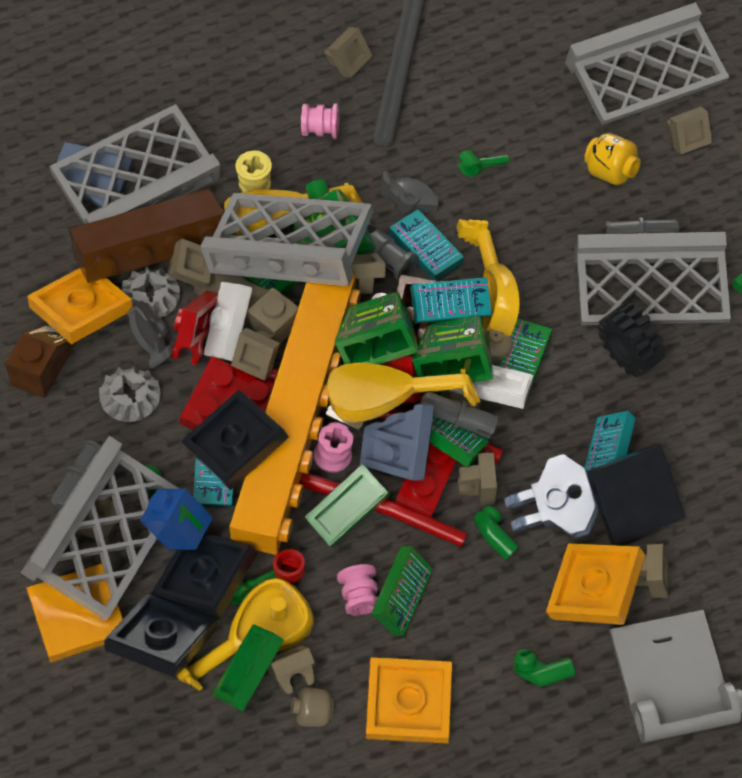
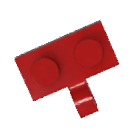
(193, 325)

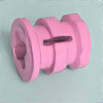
(320, 120)
(329, 458)
(358, 588)

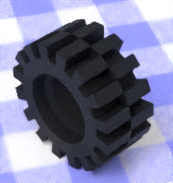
(631, 339)

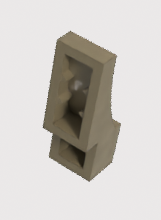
(266, 309)

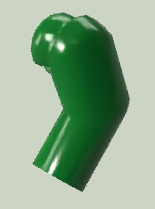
(495, 536)
(539, 673)

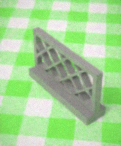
(630, 42)
(181, 182)
(657, 249)
(282, 257)
(71, 518)

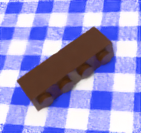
(143, 235)

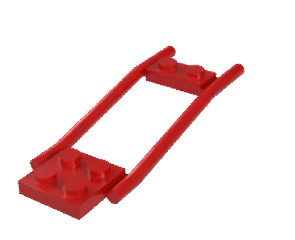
(416, 497)

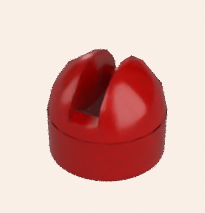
(290, 561)

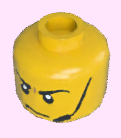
(612, 158)

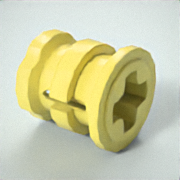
(253, 171)

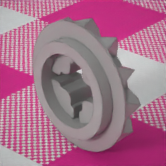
(166, 294)
(121, 406)

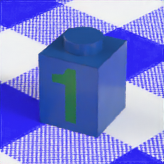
(176, 519)

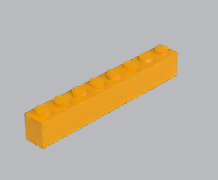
(295, 405)

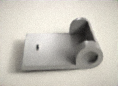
(674, 677)

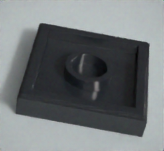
(235, 439)
(636, 494)
(206, 576)
(160, 635)

